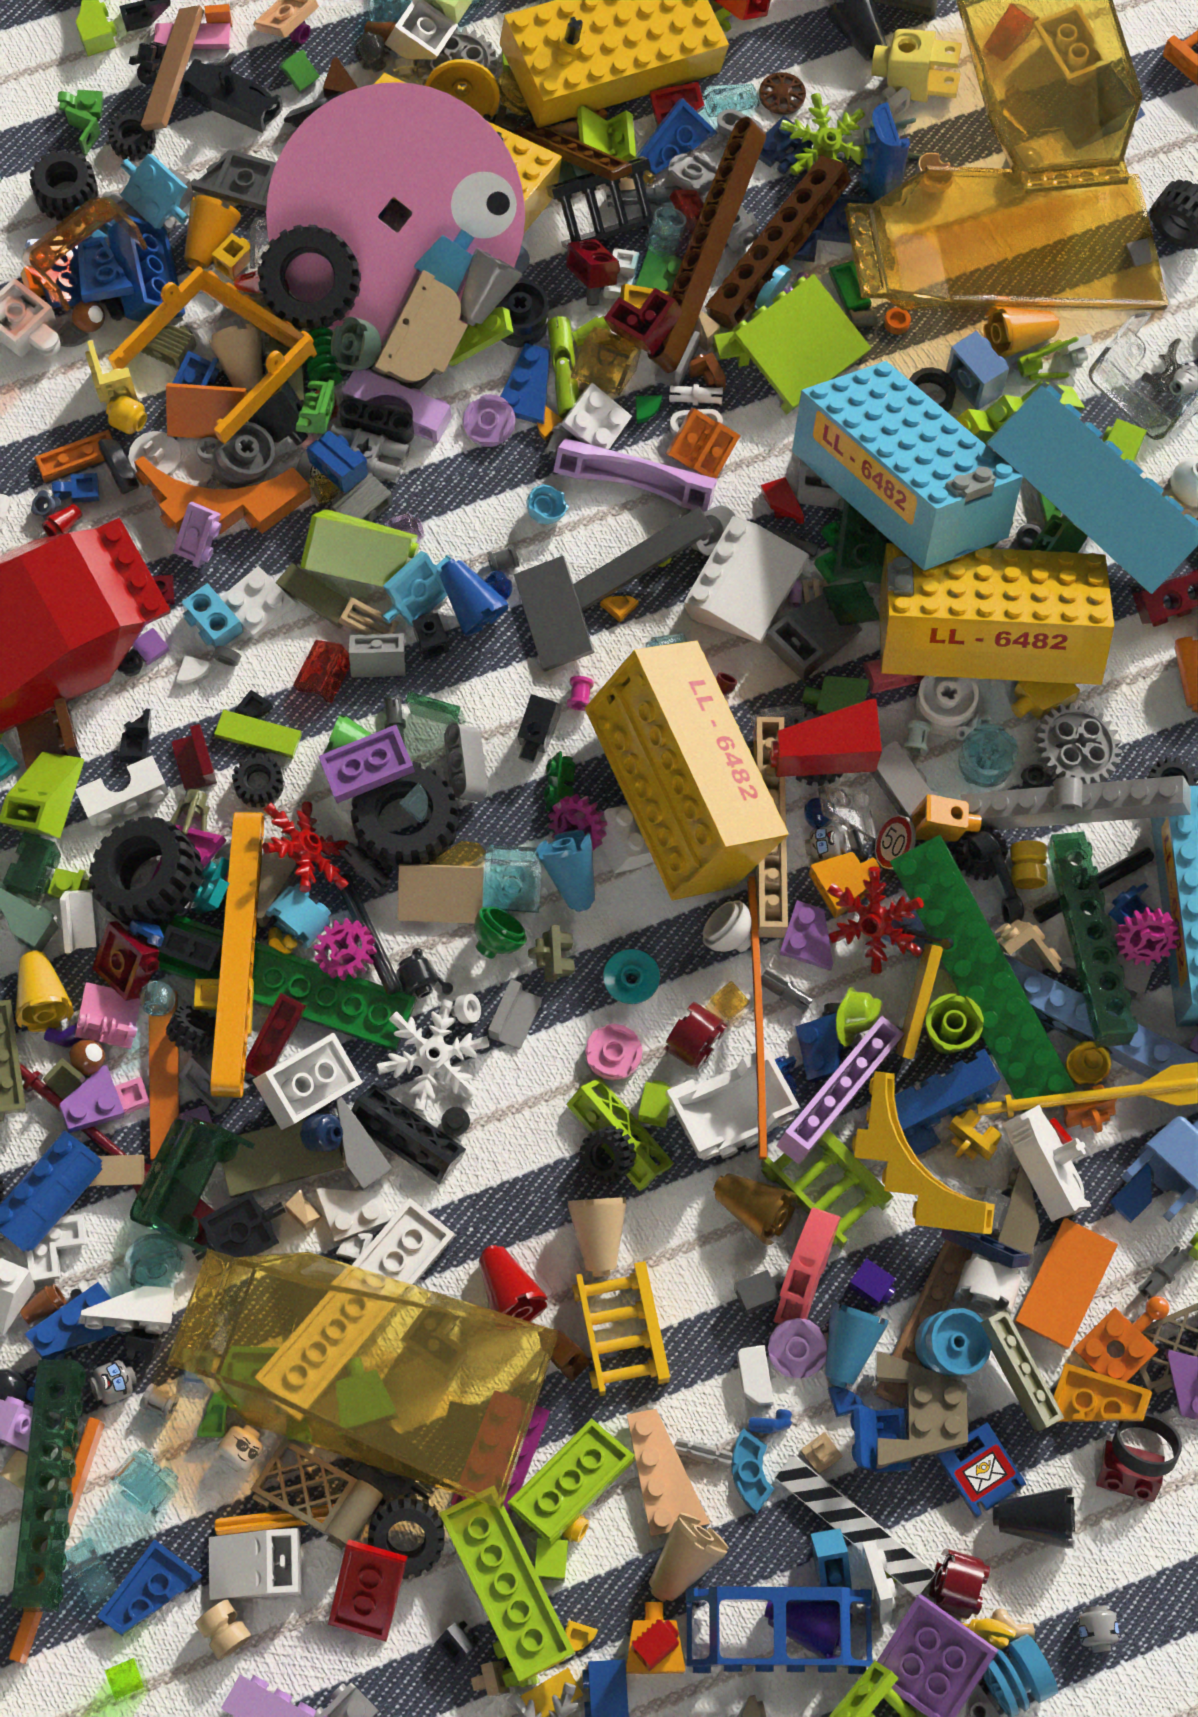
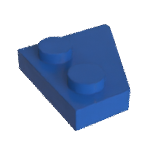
(819, 1047)

